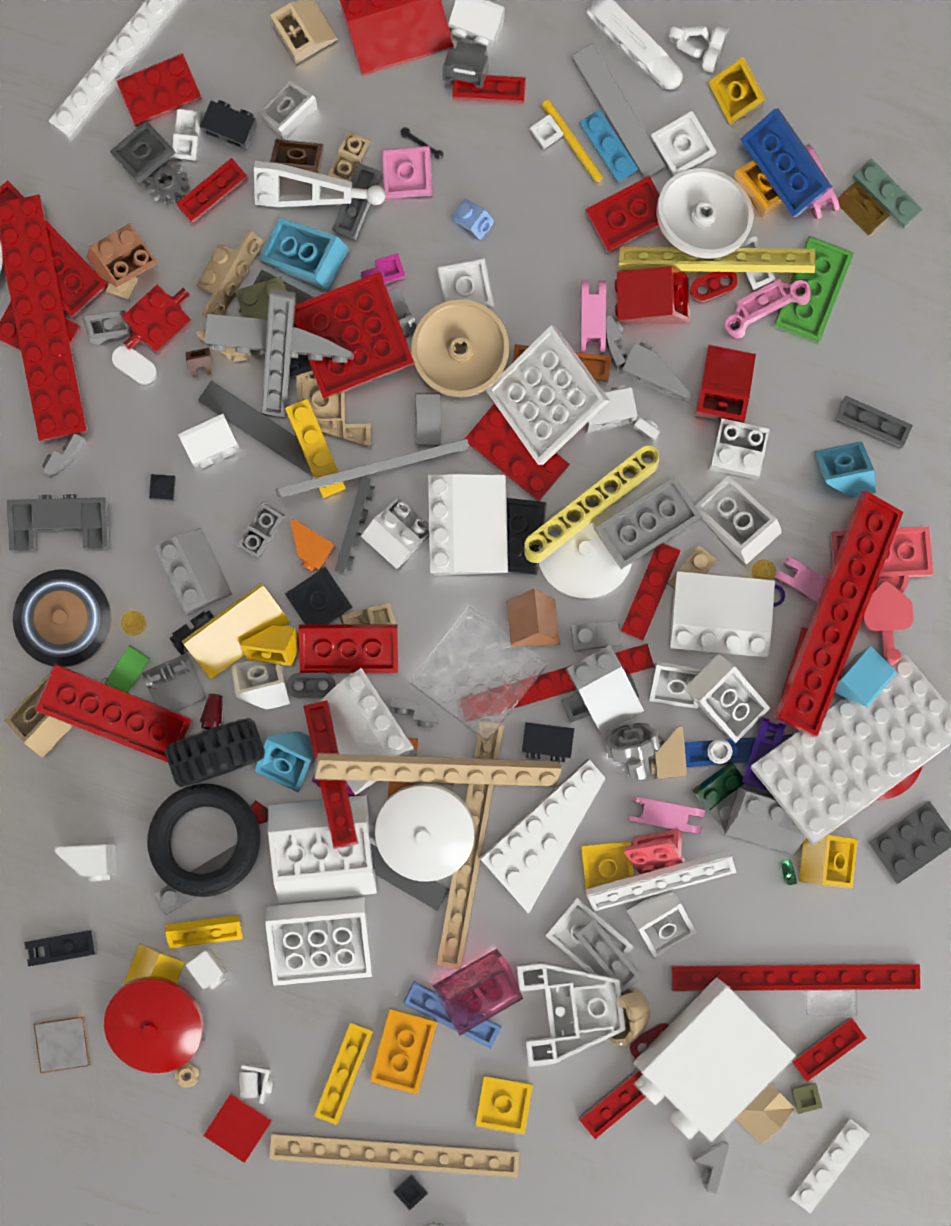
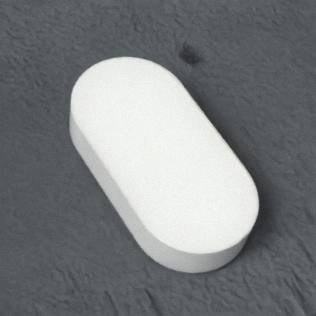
(134, 365)

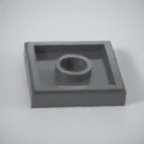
(142, 152)

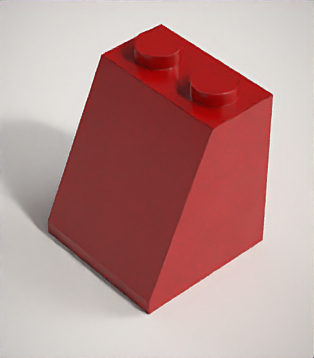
(652, 296)

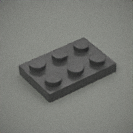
(912, 842)

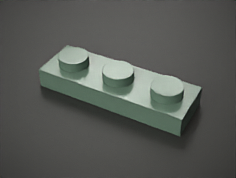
(887, 193)

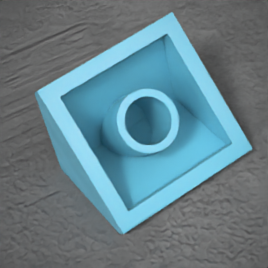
(865, 677)

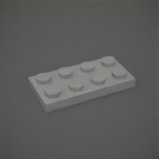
(647, 522)

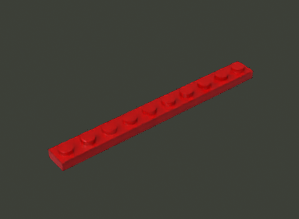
(798, 977)

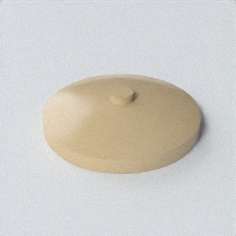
(460, 348)

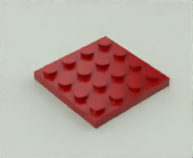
(361, 321)

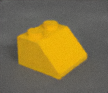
(829, 861)

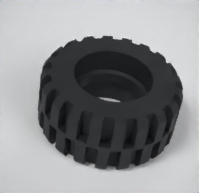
(214, 752)

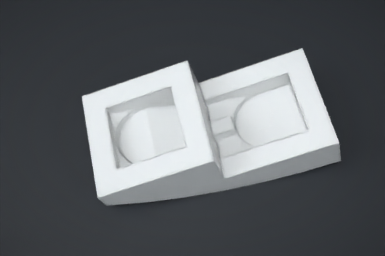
(187, 134)

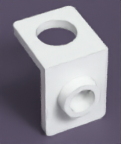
(267, 1083)

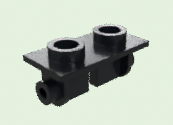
(184, 631)

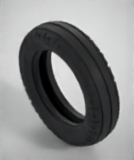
(173, 810)

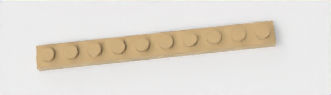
(436, 770)
(465, 878)
(394, 1155)

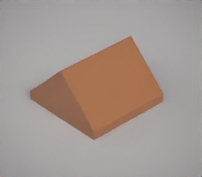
(532, 619)

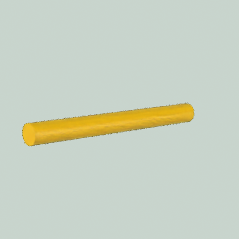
(572, 141)

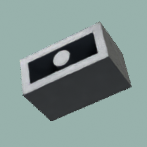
(228, 124)
(547, 741)

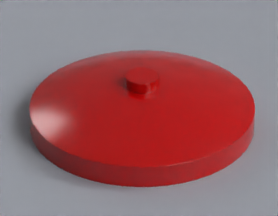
(153, 1024)

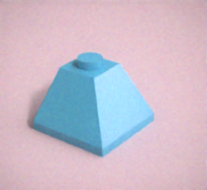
(847, 468)
(287, 759)

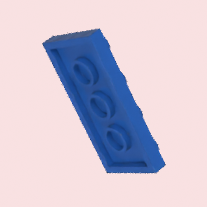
(786, 162)

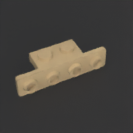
(226, 272)

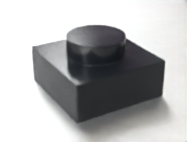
(162, 487)
(410, 1192)

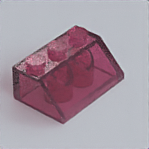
(478, 991)

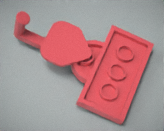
(889, 607)

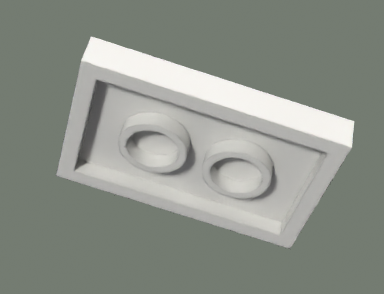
(572, 921)

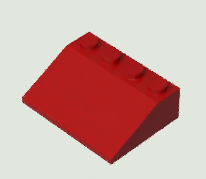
(395, 31)

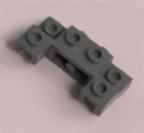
(52, 514)

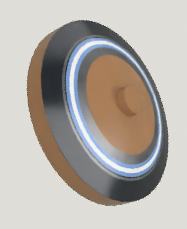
(62, 618)

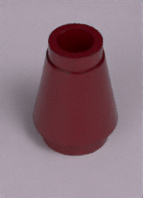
(213, 712)

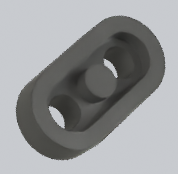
(310, 685)

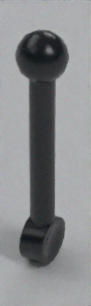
(405, 132)

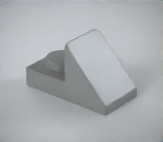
(105, 326)
(715, 1158)

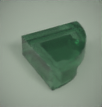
(788, 872)

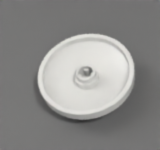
(704, 213)
(583, 564)
(424, 832)

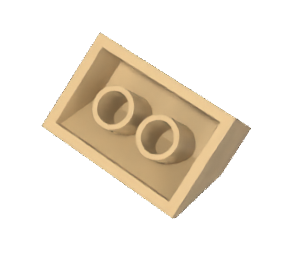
(34, 728)

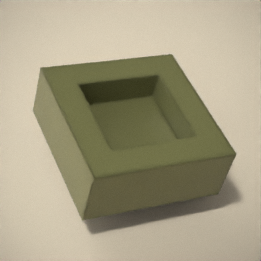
(806, 1098)

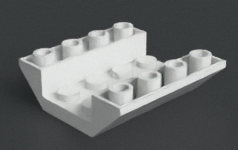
(304, 855)

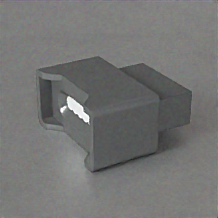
(466, 63)

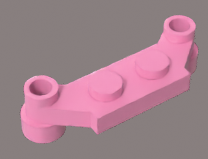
(765, 302)

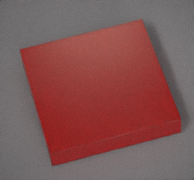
(237, 1128)

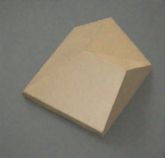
(765, 1113)

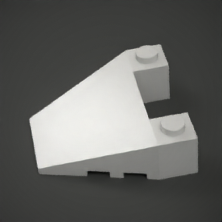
(579, 1008)

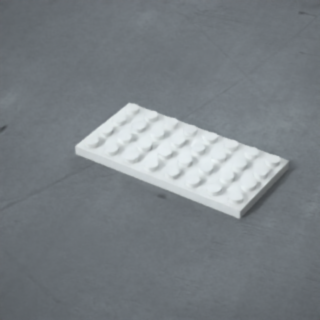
(857, 753)

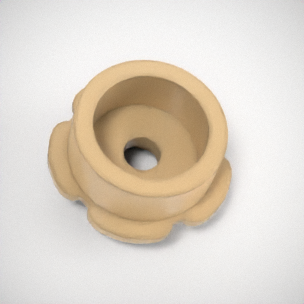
(193, 1074)

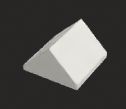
(288, 109)
(669, 684)

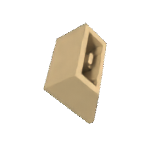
(302, 28)

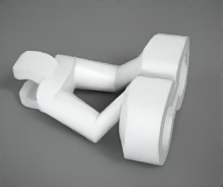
(715, 40)

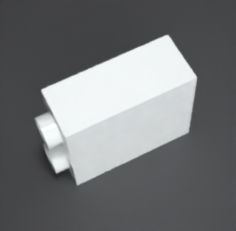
(711, 1061)

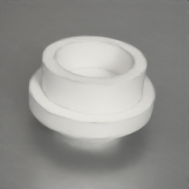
(719, 751)

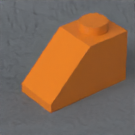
(311, 547)

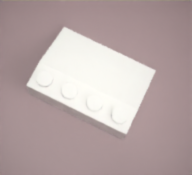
(467, 524)
(722, 614)
(364, 723)
(318, 941)

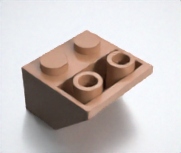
(120, 256)

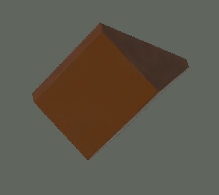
(298, 154)

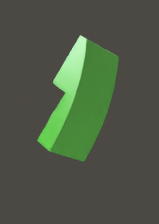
(128, 669)

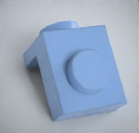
(473, 218)

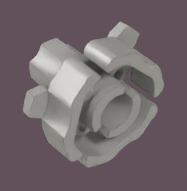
(634, 748)

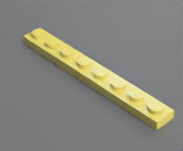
(740, 260)

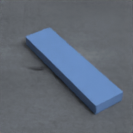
(426, 1002)

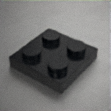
(319, 599)

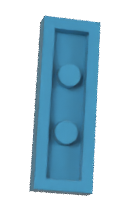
(608, 146)

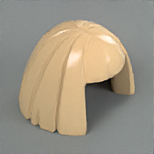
(636, 1016)

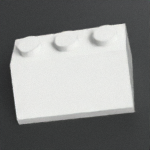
(92, 861)

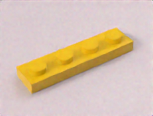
(313, 445)
(343, 1073)

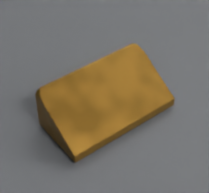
(862, 208)

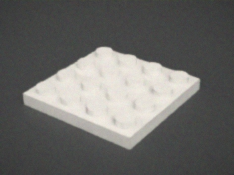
(547, 395)

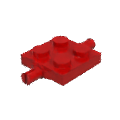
(156, 318)

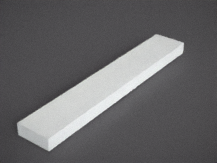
(661, 880)

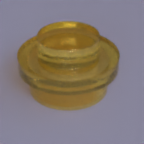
(763, 570)
(133, 623)

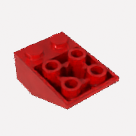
(725, 384)

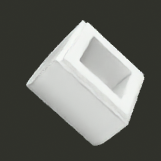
(250, 1084)

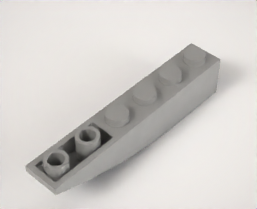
(251, 334)

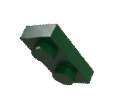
(718, 786)

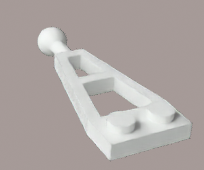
(268, 188)

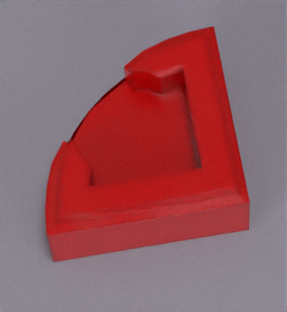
(260, 811)

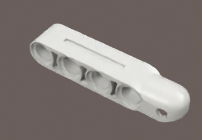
(635, 43)

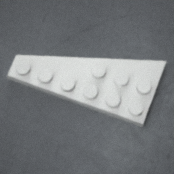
(533, 847)

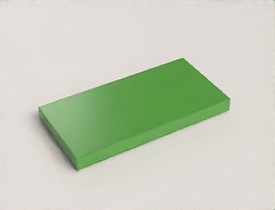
(830, 270)

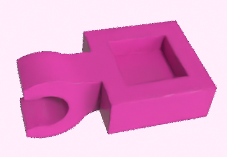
(389, 267)

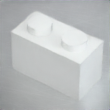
(207, 970)

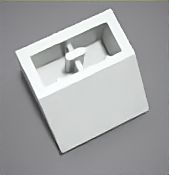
(739, 449)
(396, 532)

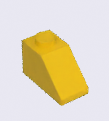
(272, 645)

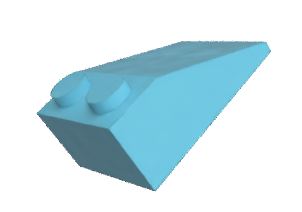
(304, 253)

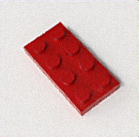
(504, 449)
(348, 648)

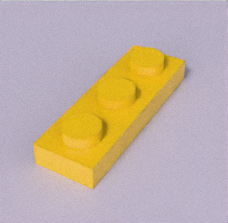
(203, 931)

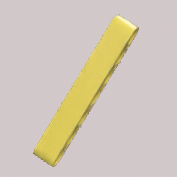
(588, 514)

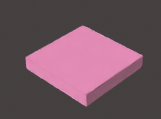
(407, 172)

